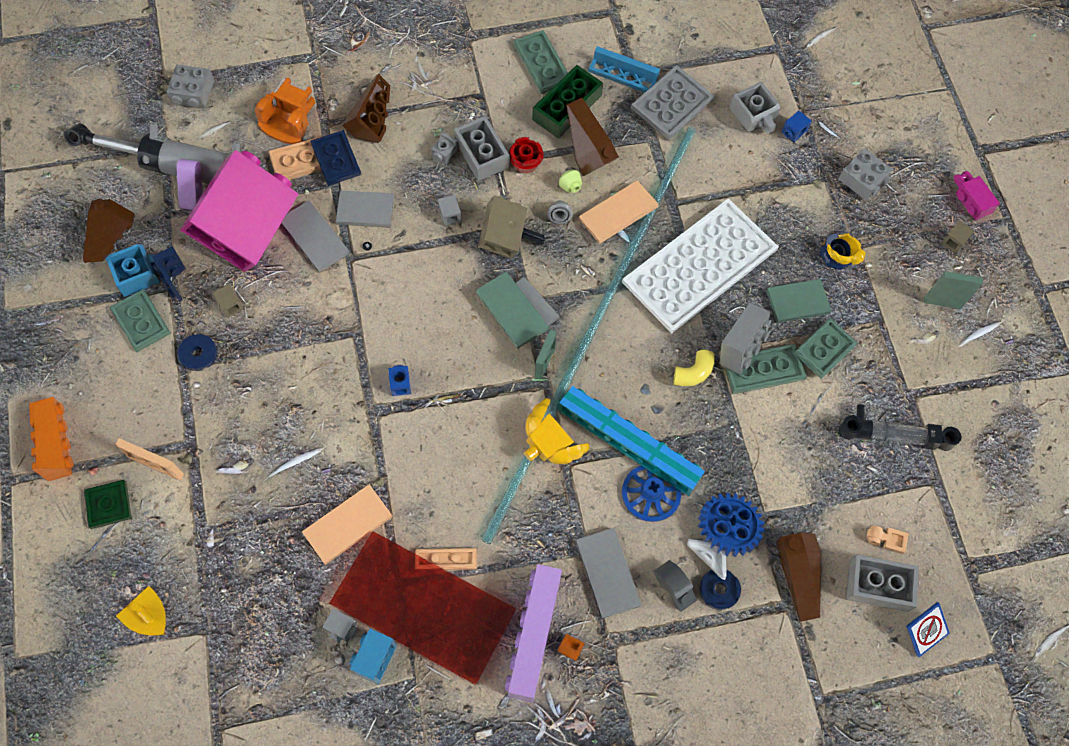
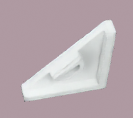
(714, 560)

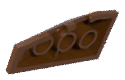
(369, 113)
(590, 141)
(104, 227)
(802, 569)

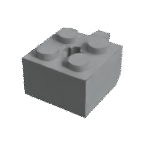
(755, 108)

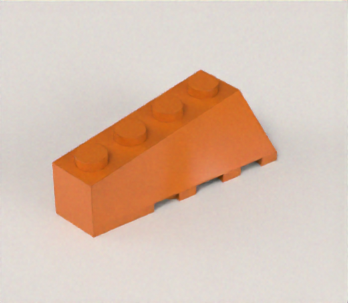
(50, 439)

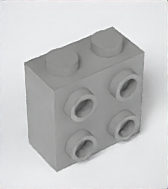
(190, 86)
(866, 174)

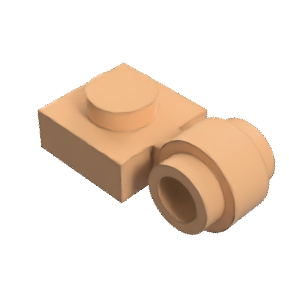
(893, 539)

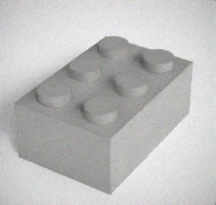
(482, 148)
(745, 338)
(882, 583)

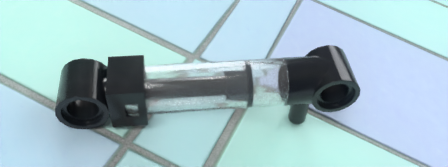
(928, 436)

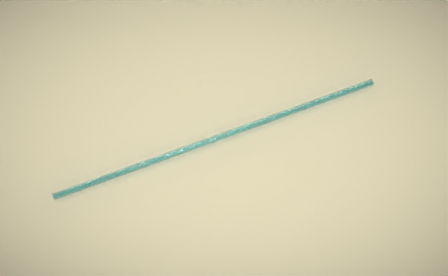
(590, 332)

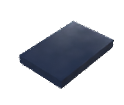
(335, 157)

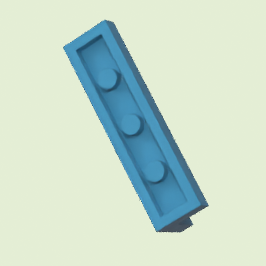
(626, 67)

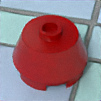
(526, 155)

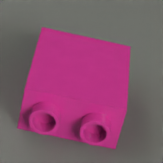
(240, 210)

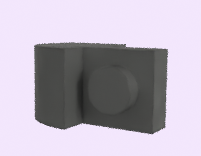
(676, 584)

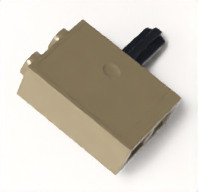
(504, 228)

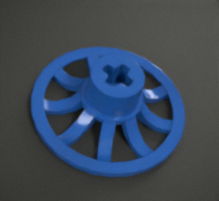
(652, 491)

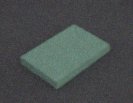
(953, 290)
(798, 300)
(140, 320)
(825, 348)

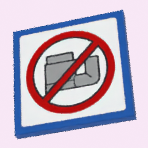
(928, 629)

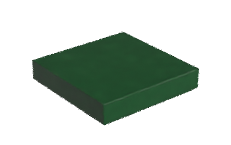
(107, 504)

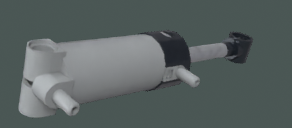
(155, 152)

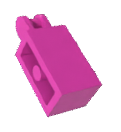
(975, 195)

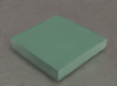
(545, 354)

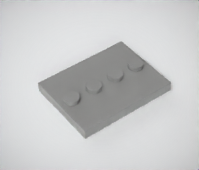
(672, 102)

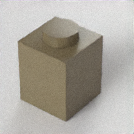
(957, 237)
(227, 300)

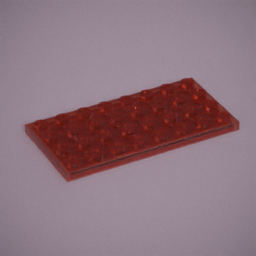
(423, 607)

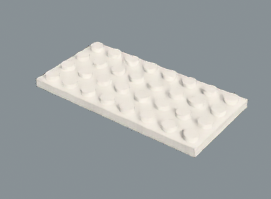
(699, 265)

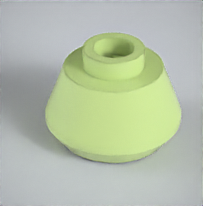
(571, 181)

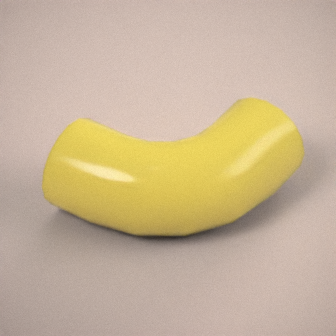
(698, 372)

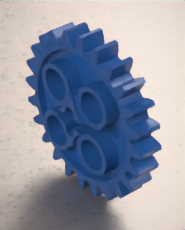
(731, 524)

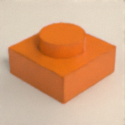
(571, 647)

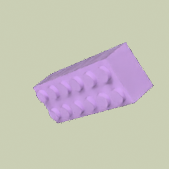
(533, 639)

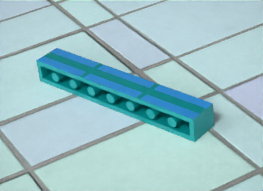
(631, 440)

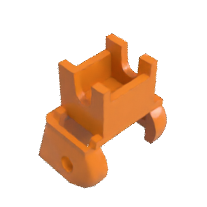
(288, 119)

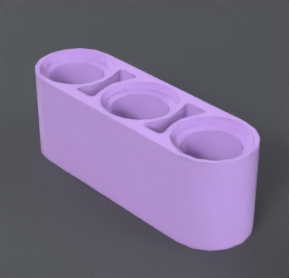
(189, 183)

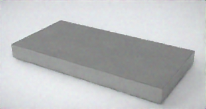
(314, 236)
(608, 573)

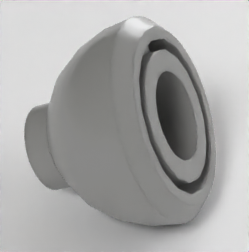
(560, 212)

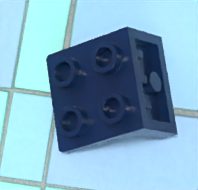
(169, 265)

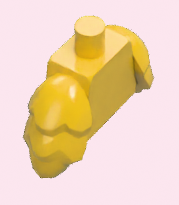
(549, 439)

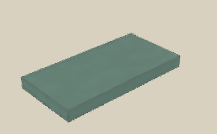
(540, 60)
(512, 310)
(768, 369)

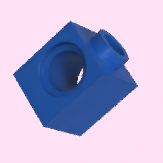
(796, 126)
(402, 387)

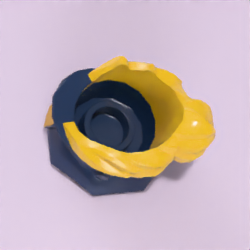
(841, 251)

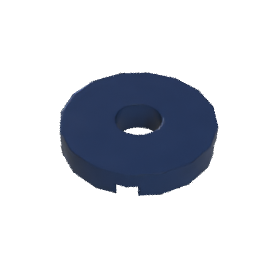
(195, 342)
(716, 600)

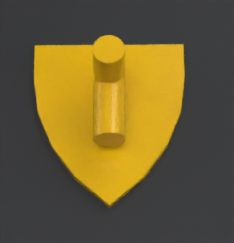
(145, 614)

